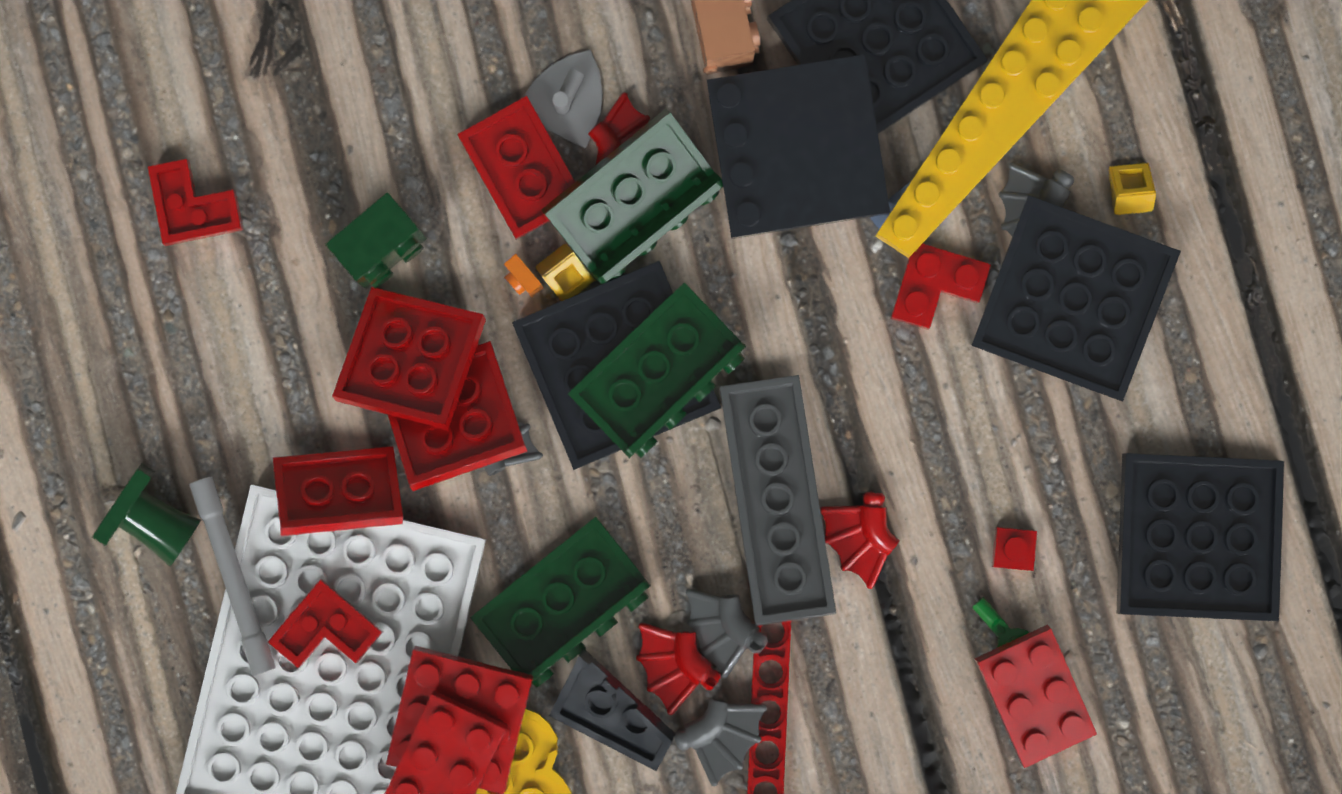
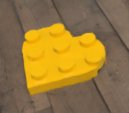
(534, 760)

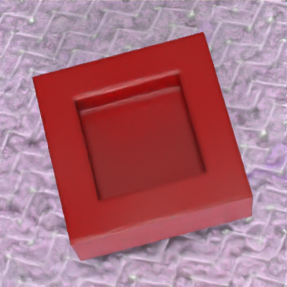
(1014, 549)

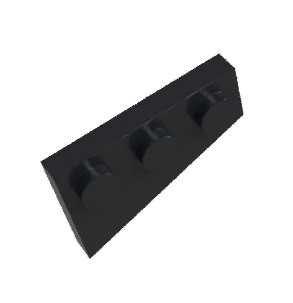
(611, 714)

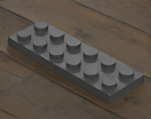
(777, 500)

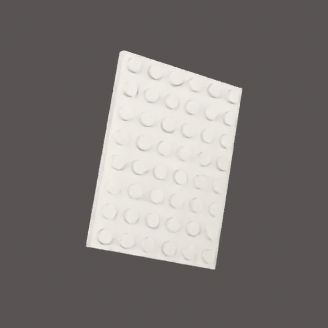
(332, 718)

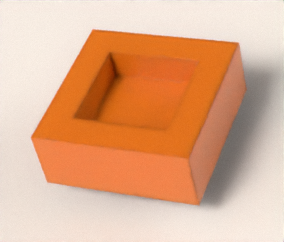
(521, 277)

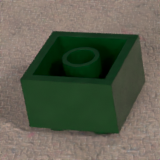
(377, 242)

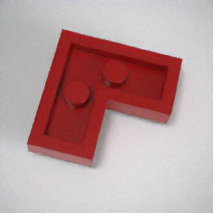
(183, 214)
(932, 273)
(324, 616)

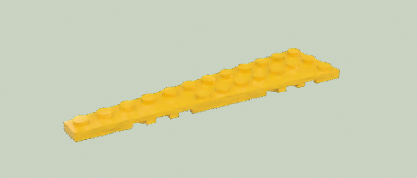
(1024, 78)

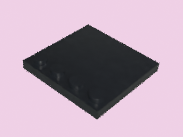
(908, 45)
(798, 146)
(1075, 298)
(579, 333)
(1200, 537)

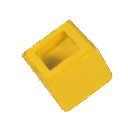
(1132, 188)
(564, 273)

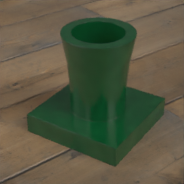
(148, 519)

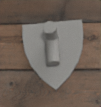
(569, 97)

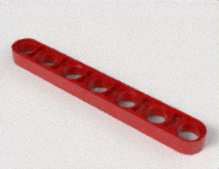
(775, 731)

